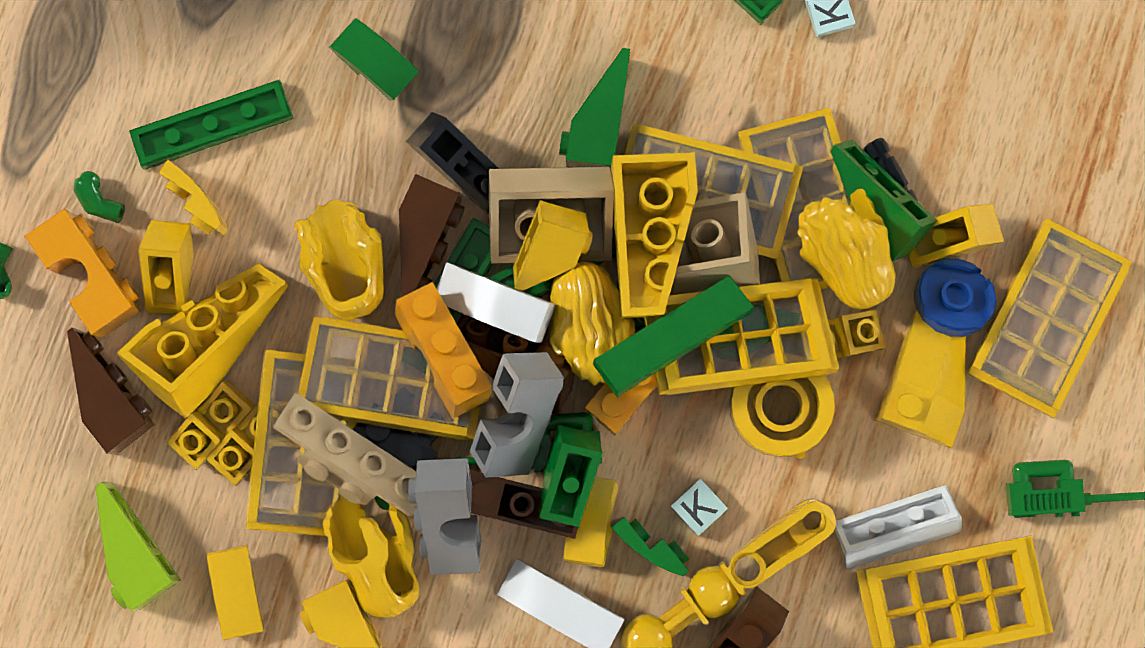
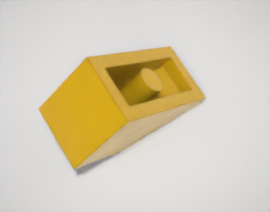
(958, 234)
(551, 245)
(166, 266)
(339, 618)

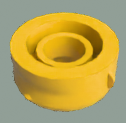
(806, 431)

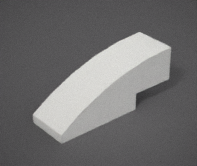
(495, 303)
(560, 606)

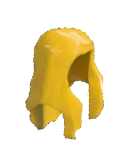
(848, 249)
(342, 259)
(586, 318)
(373, 558)

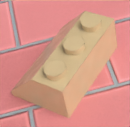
(517, 193)
(718, 245)

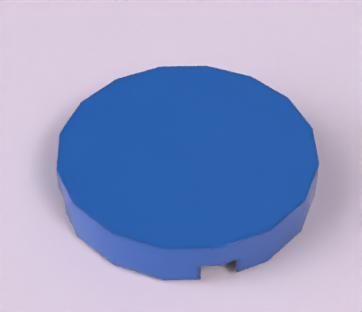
(954, 297)

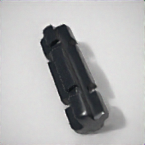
(878, 151)

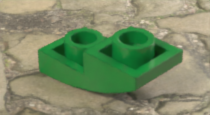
(374, 59)
(661, 554)

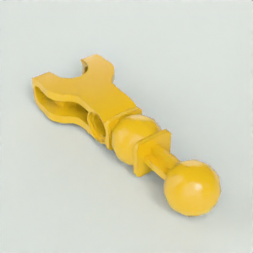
(717, 589)

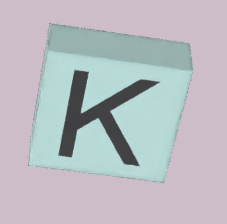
(830, 16)
(699, 507)

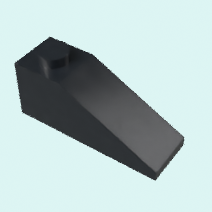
(454, 157)

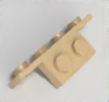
(345, 457)

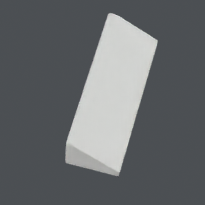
(897, 527)

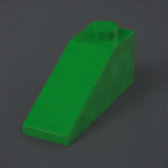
(597, 122)
(901, 213)

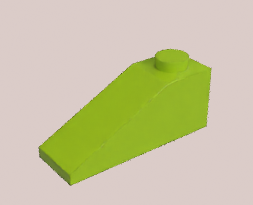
(131, 556)

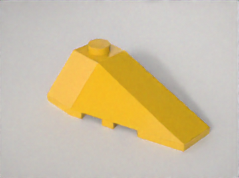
(650, 225)
(197, 347)
(926, 385)

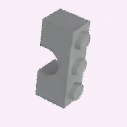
(528, 390)
(444, 516)

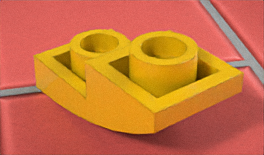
(204, 211)
(856, 334)
(210, 424)
(235, 451)
(594, 531)
(235, 592)

